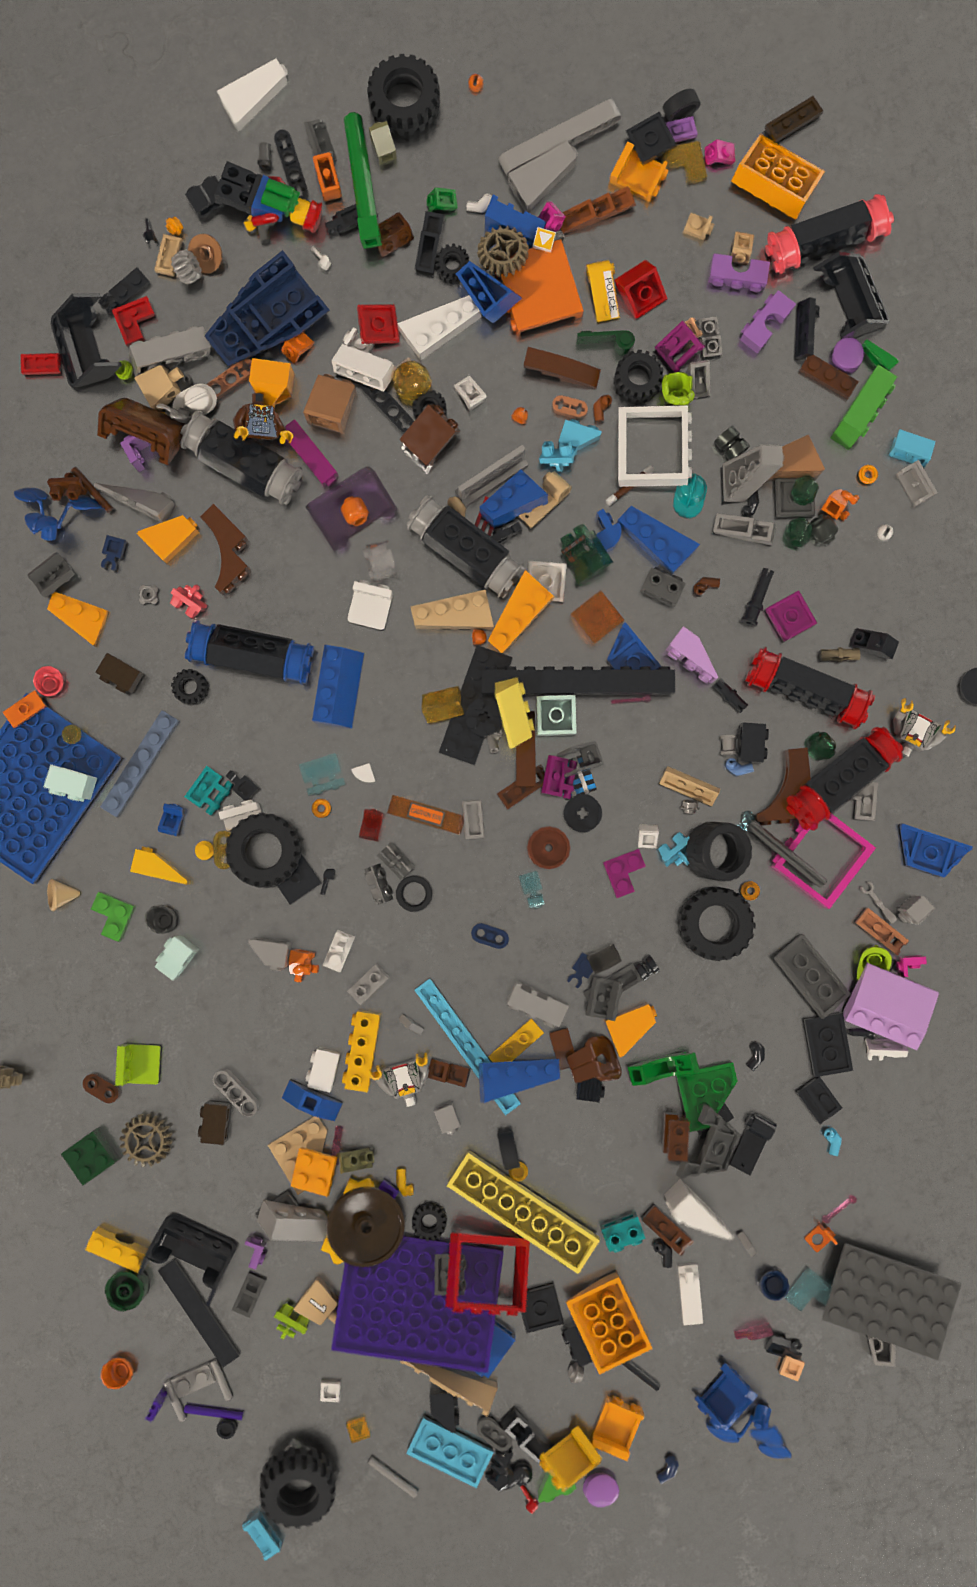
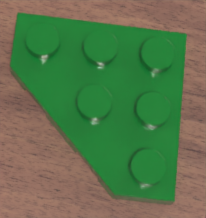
(707, 1087)

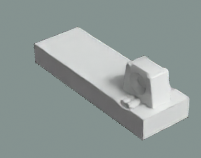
(690, 1294)

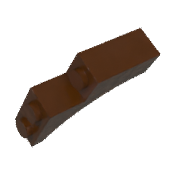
(229, 541)
(796, 775)

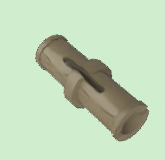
(839, 654)

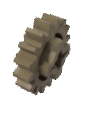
(9, 1077)

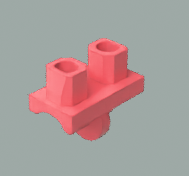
(189, 596)

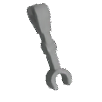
(888, 915)

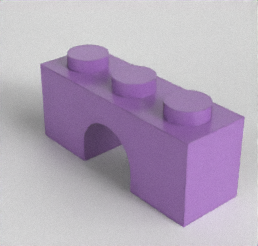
(722, 273)
(777, 308)

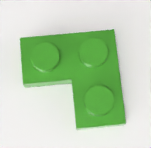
(117, 913)

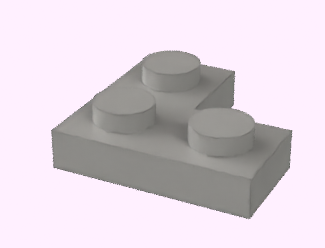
(866, 803)

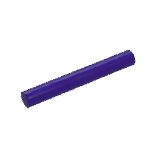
(213, 1412)

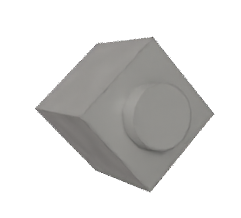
(447, 1118)

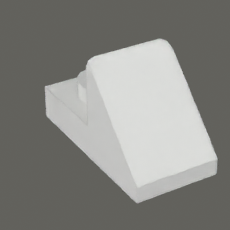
(470, 393)

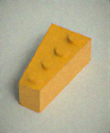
(521, 610)

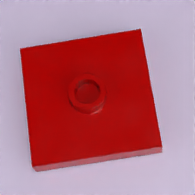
(378, 324)

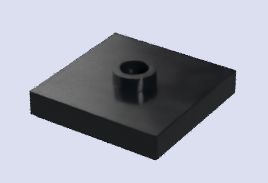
(651, 138)
(300, 883)
(542, 1309)

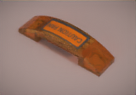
(426, 814)

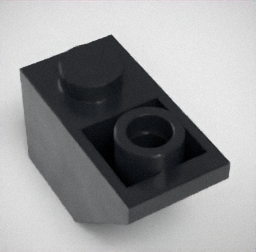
(874, 643)
(443, 1408)

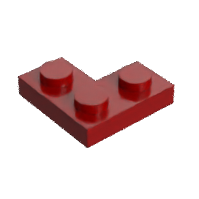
(129, 316)

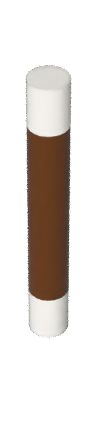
(623, 490)

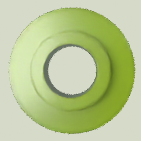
(125, 370)

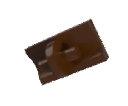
(67, 486)

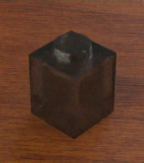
(604, 958)

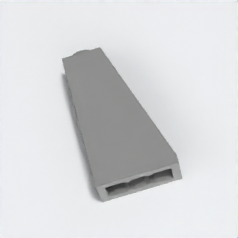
(542, 174)

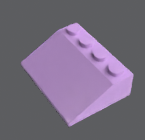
(891, 1006)

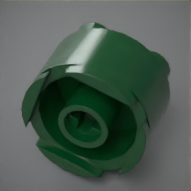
(115, 1290)

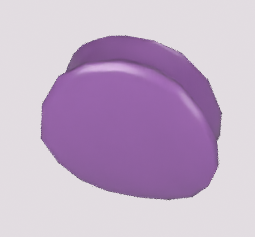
(848, 355)
(600, 1489)

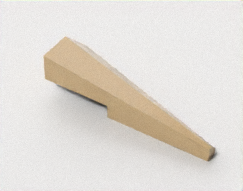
(466, 1386)

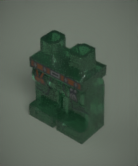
(585, 553)

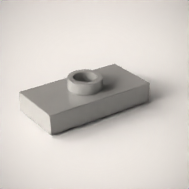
(473, 819)

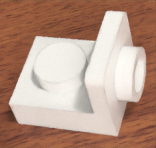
(354, 339)

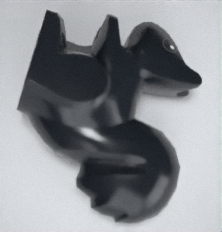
(507, 1477)

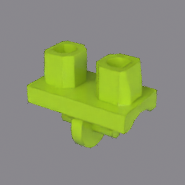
(283, 1316)

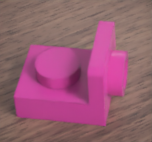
(912, 961)

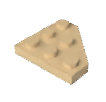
(308, 1135)

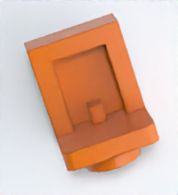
(296, 346)

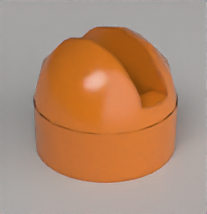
(479, 85)
(520, 415)
(478, 637)

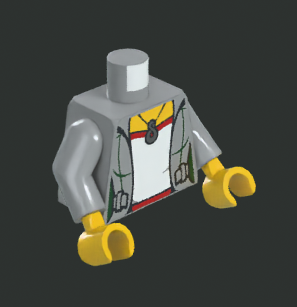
(917, 730)
(403, 1078)

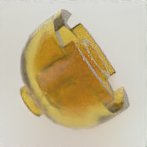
(411, 380)

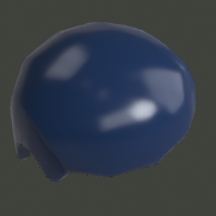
(774, 1285)

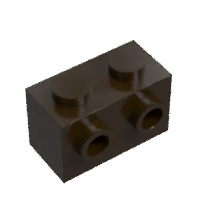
(120, 673)
(214, 1122)

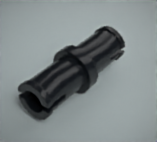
(730, 695)

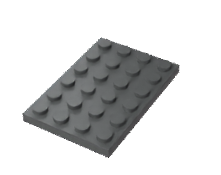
(891, 1301)

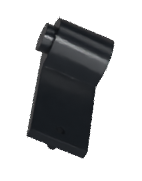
(752, 1142)

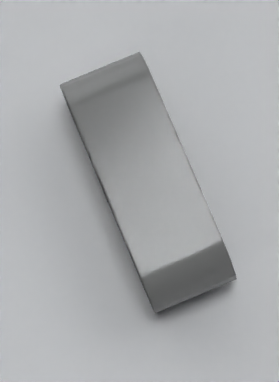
(226, 1090)

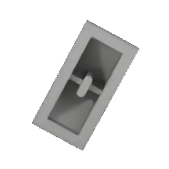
(701, 378)

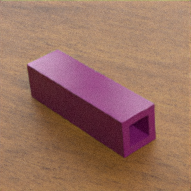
(311, 455)

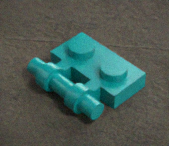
(203, 788)

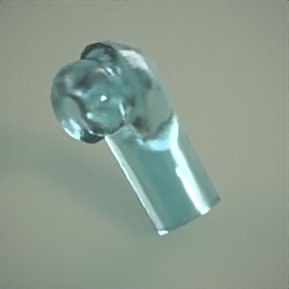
(747, 818)

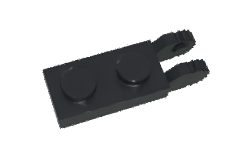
(125, 290)

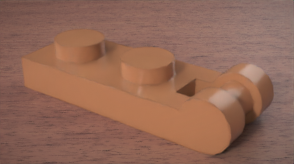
(881, 931)

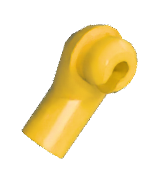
(401, 1183)

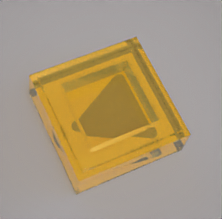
(358, 1429)

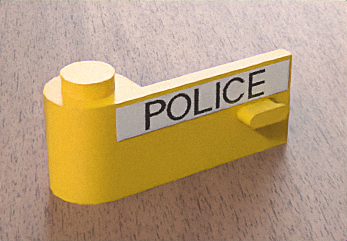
(603, 290)

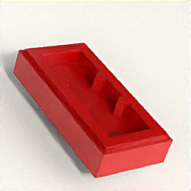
(40, 364)

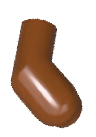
(600, 405)

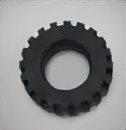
(398, 71)
(258, 824)
(742, 930)
(297, 1508)

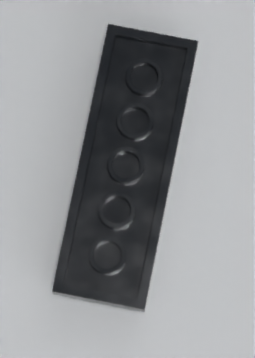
(458, 739)

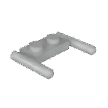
(193, 1381)

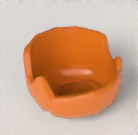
(116, 1373)

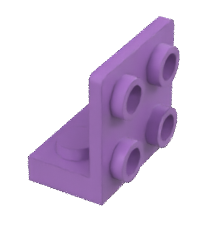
(132, 449)

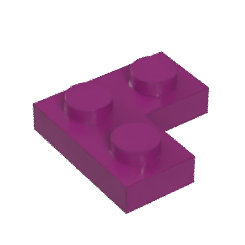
(618, 870)

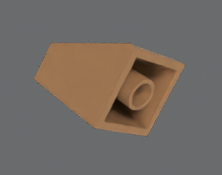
(330, 403)
(800, 460)

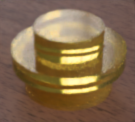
(71, 734)

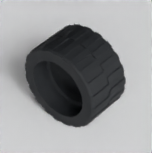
(738, 851)

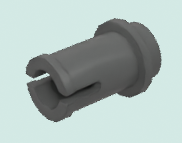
(264, 155)

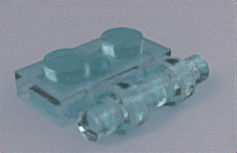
(319, 769)

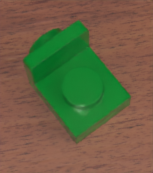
(442, 199)

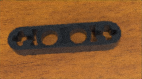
(293, 165)
(385, 405)

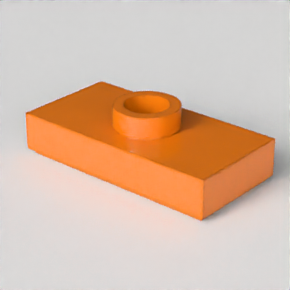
(24, 709)

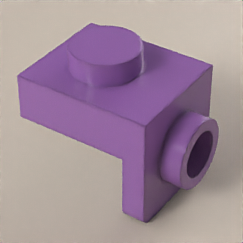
(258, 1255)

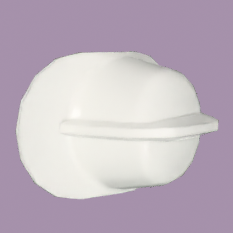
(197, 397)

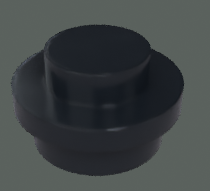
(226, 1428)

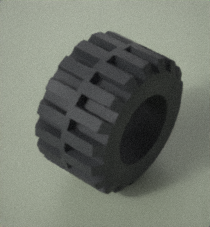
(640, 361)

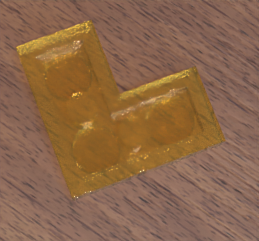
(691, 158)

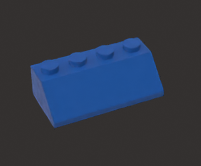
(338, 686)

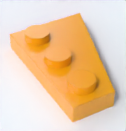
(78, 615)

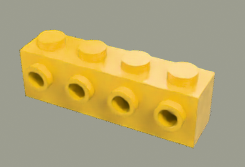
(362, 1051)

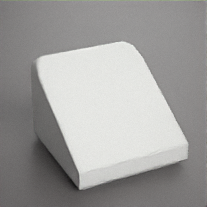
(648, 836)

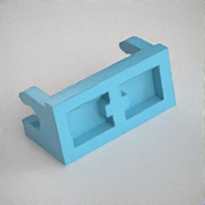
(912, 447)
(263, 1535)

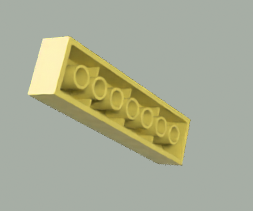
(523, 1211)

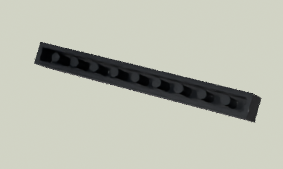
(584, 681)

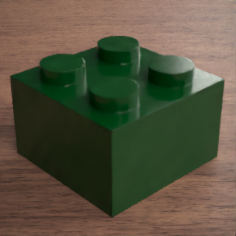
(90, 1156)

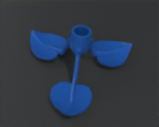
(47, 524)
(770, 1436)

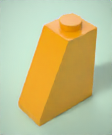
(169, 536)
(630, 1027)

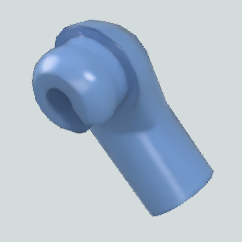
(738, 769)

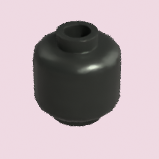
(824, 529)

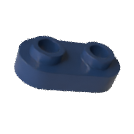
(489, 936)

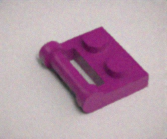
(674, 342)

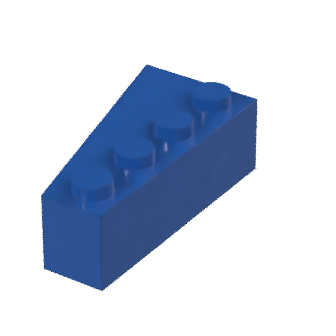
(658, 540)
(507, 1078)

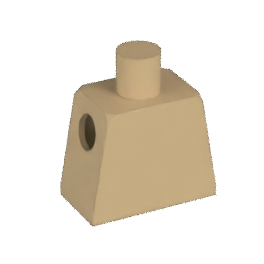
(159, 385)

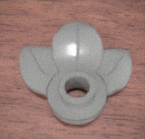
(181, 415)

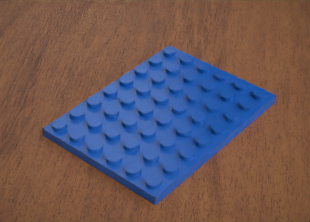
(31, 817)

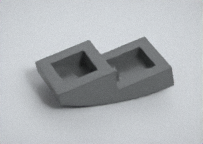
(248, 1295)

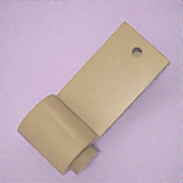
(556, 489)

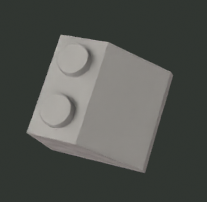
(272, 952)

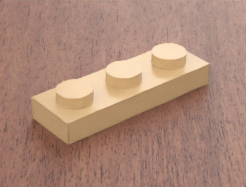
(689, 786)

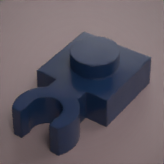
(114, 549)
(582, 969)

